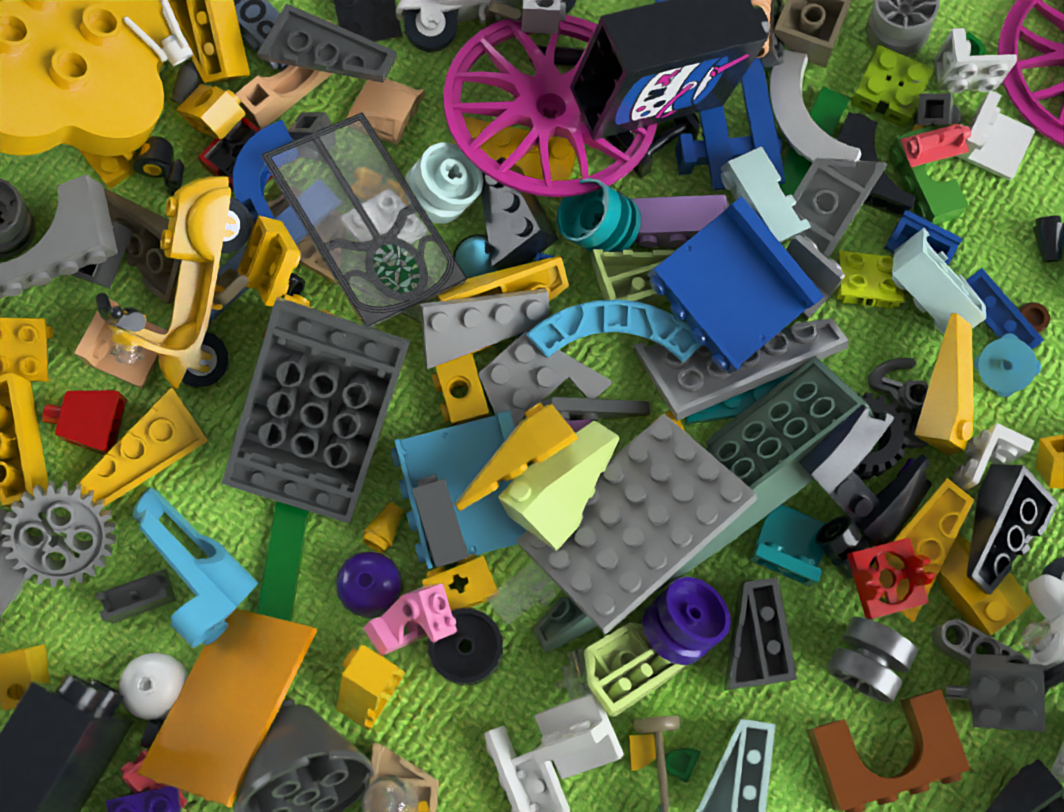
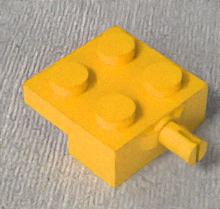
(269, 259)

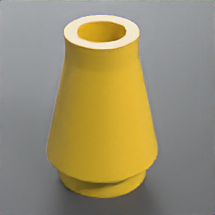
(382, 530)

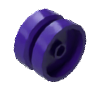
(686, 621)

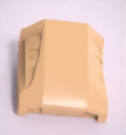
(387, 107)

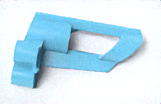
(216, 581)

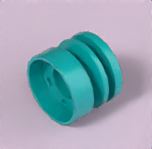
(599, 219)

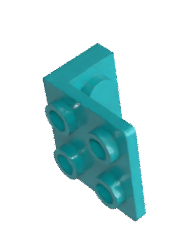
(789, 545)

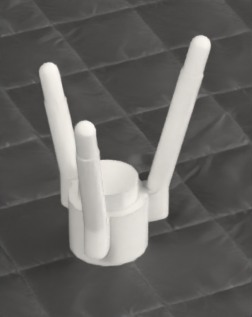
(175, 46)

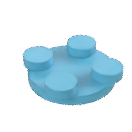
(1007, 365)

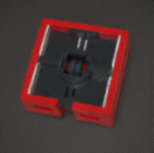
(222, 154)

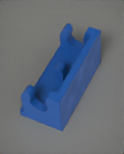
(939, 238)

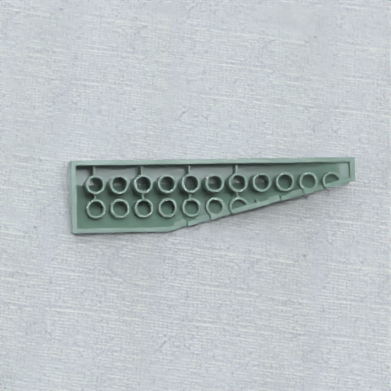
(764, 453)

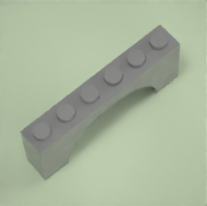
(75, 239)

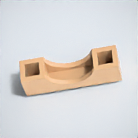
(270, 97)

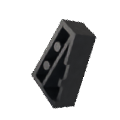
(514, 223)

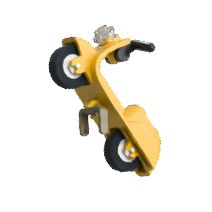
(200, 229)

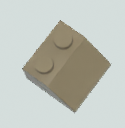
(812, 27)

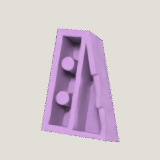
(675, 220)

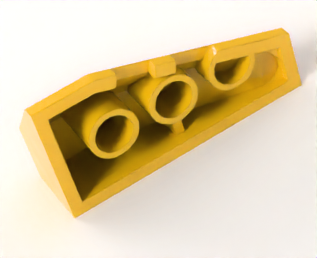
(949, 404)
(979, 610)

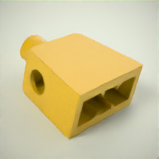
(17, 672)

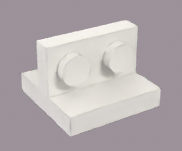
(576, 736)

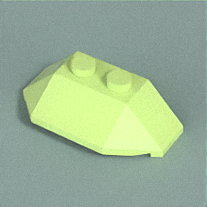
(625, 668)

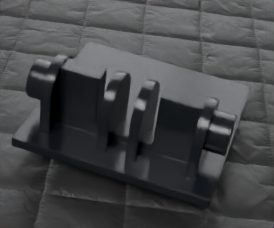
(369, 18)

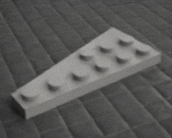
(701, 384)

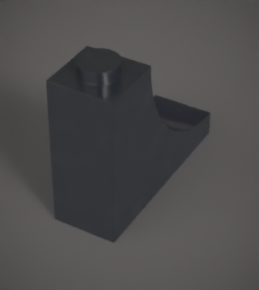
(886, 195)

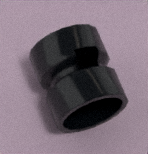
(840, 538)

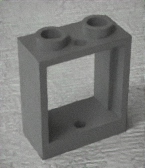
(439, 521)

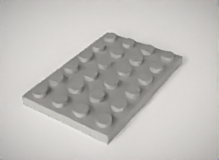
(645, 521)

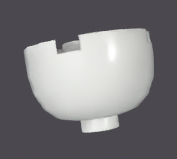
(152, 685)

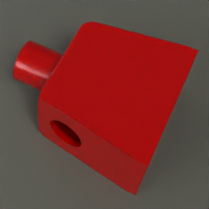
(88, 418)

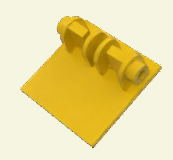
(25, 347)

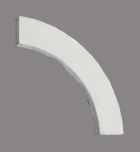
(793, 117)

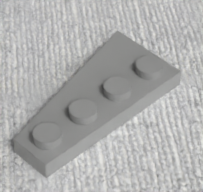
(473, 323)

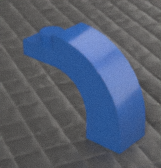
(251, 172)

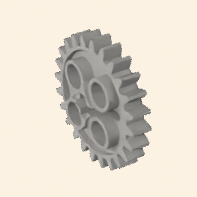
(34, 551)

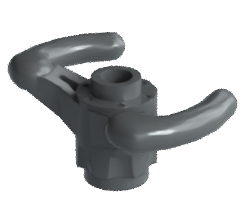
(907, 396)

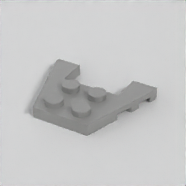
(525, 377)

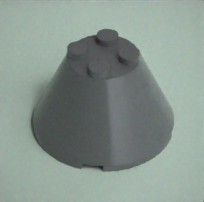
(303, 767)

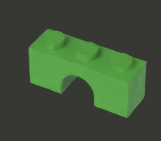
(934, 200)

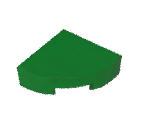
(681, 762)

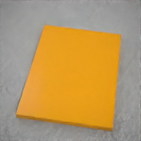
(227, 706)

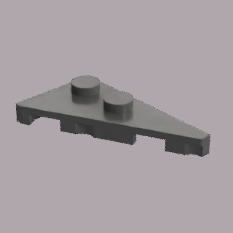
(597, 409)

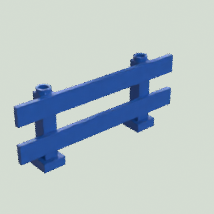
(716, 145)

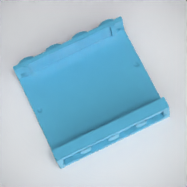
(459, 456)

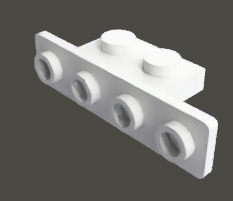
(527, 784)

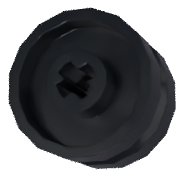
(476, 664)

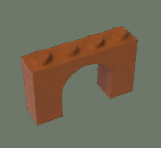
(935, 756)

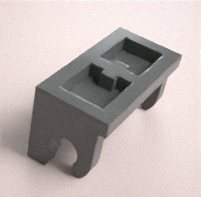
(136, 597)

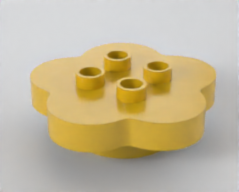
(79, 75)

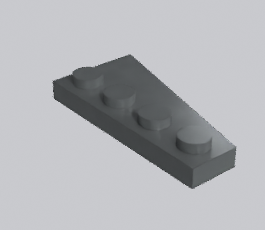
(322, 46)

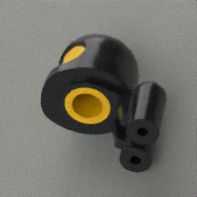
(157, 161)

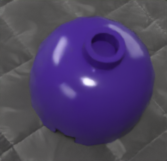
(368, 584)

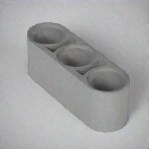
(968, 640)

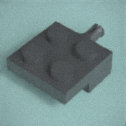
(1003, 693)

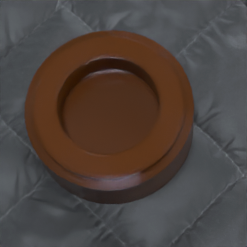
(1036, 315)

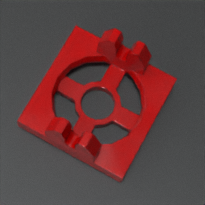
(868, 578)

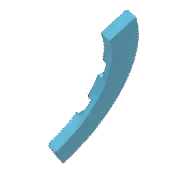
(614, 316)

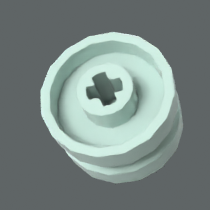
(444, 182)

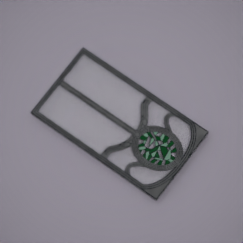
(364, 219)

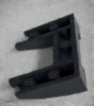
(833, 465)

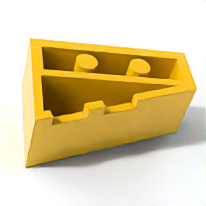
(213, 37)

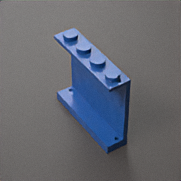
(734, 285)

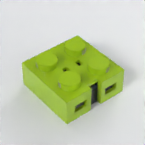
(892, 86)

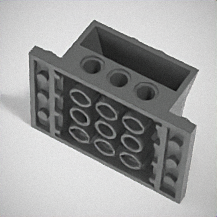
(314, 410)

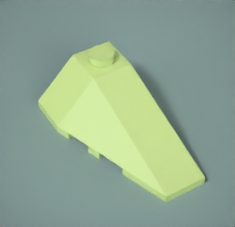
(554, 493)

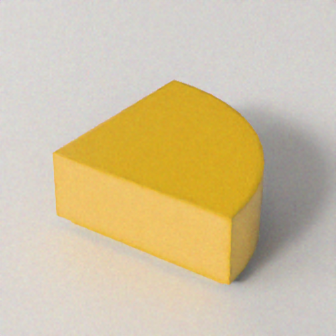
(641, 750)

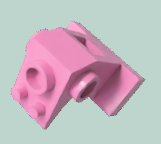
(421, 611)

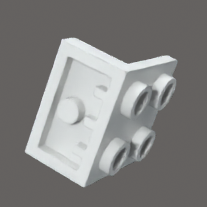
(961, 72)
(996, 140)
(994, 445)

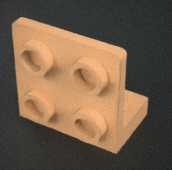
(96, 347)

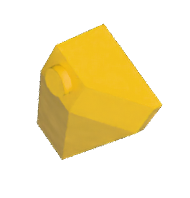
(531, 276)
(532, 440)

